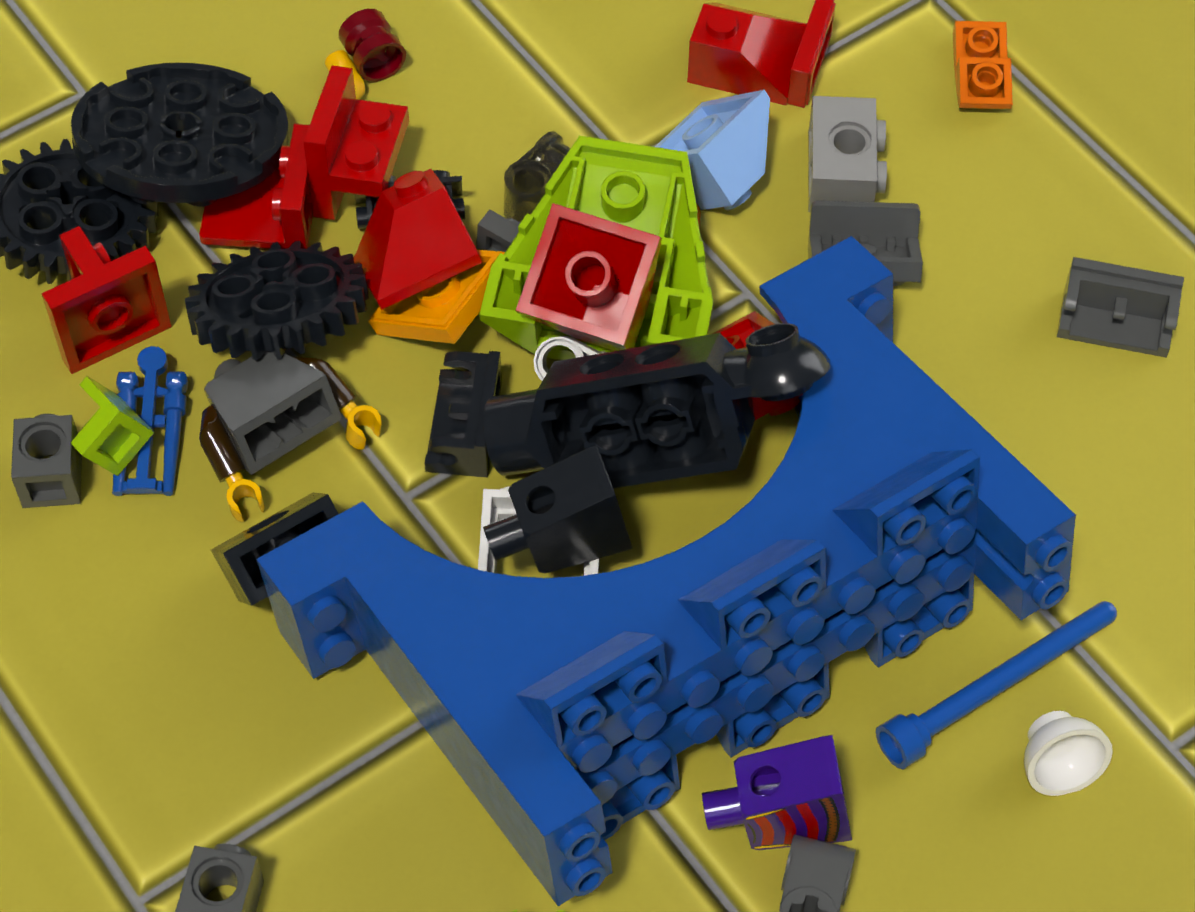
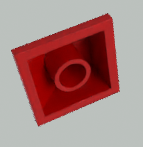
(743, 51)
(413, 239)
(591, 278)

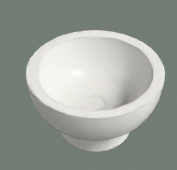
(1065, 753)

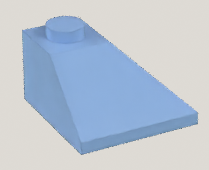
(724, 147)

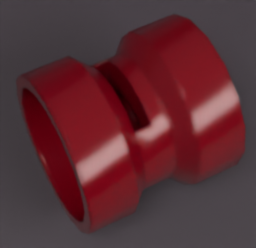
(366, 38)

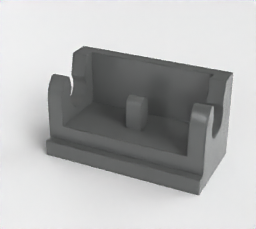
(1120, 307)

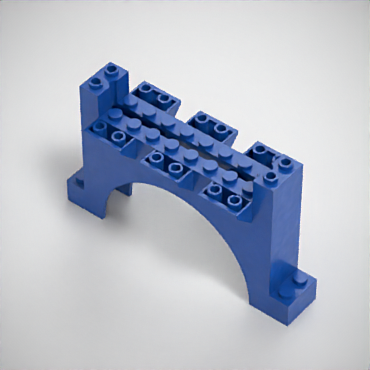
(585, 688)

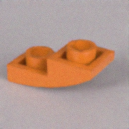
(982, 65)

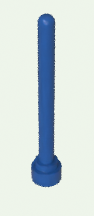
(906, 737)

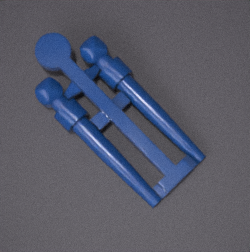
(152, 363)

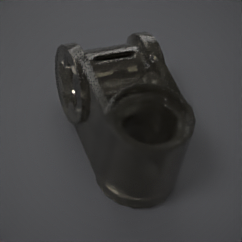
(529, 175)

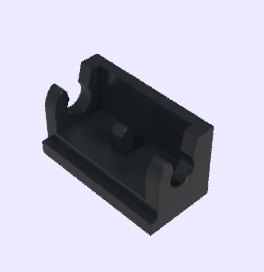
(457, 425)

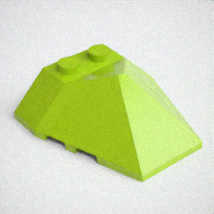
(631, 187)

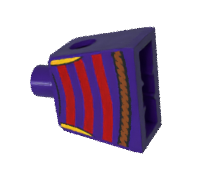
(784, 795)

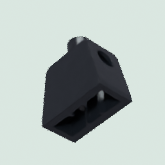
(562, 515)

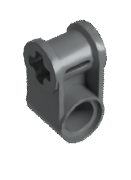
(816, 876)

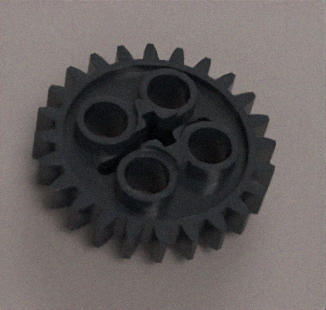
(55, 194)
(277, 300)

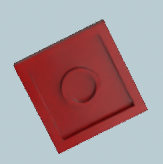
(350, 144)
(105, 302)

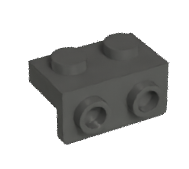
(882, 228)

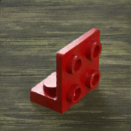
(268, 212)

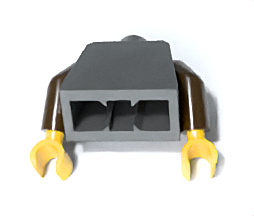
(268, 410)

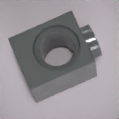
(48, 480)
(217, 867)

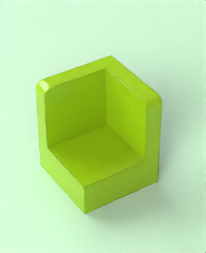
(112, 432)

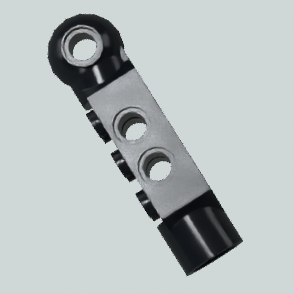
(652, 407)

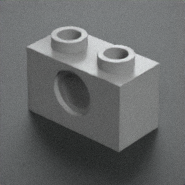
(844, 150)

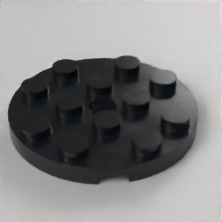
(226, 143)

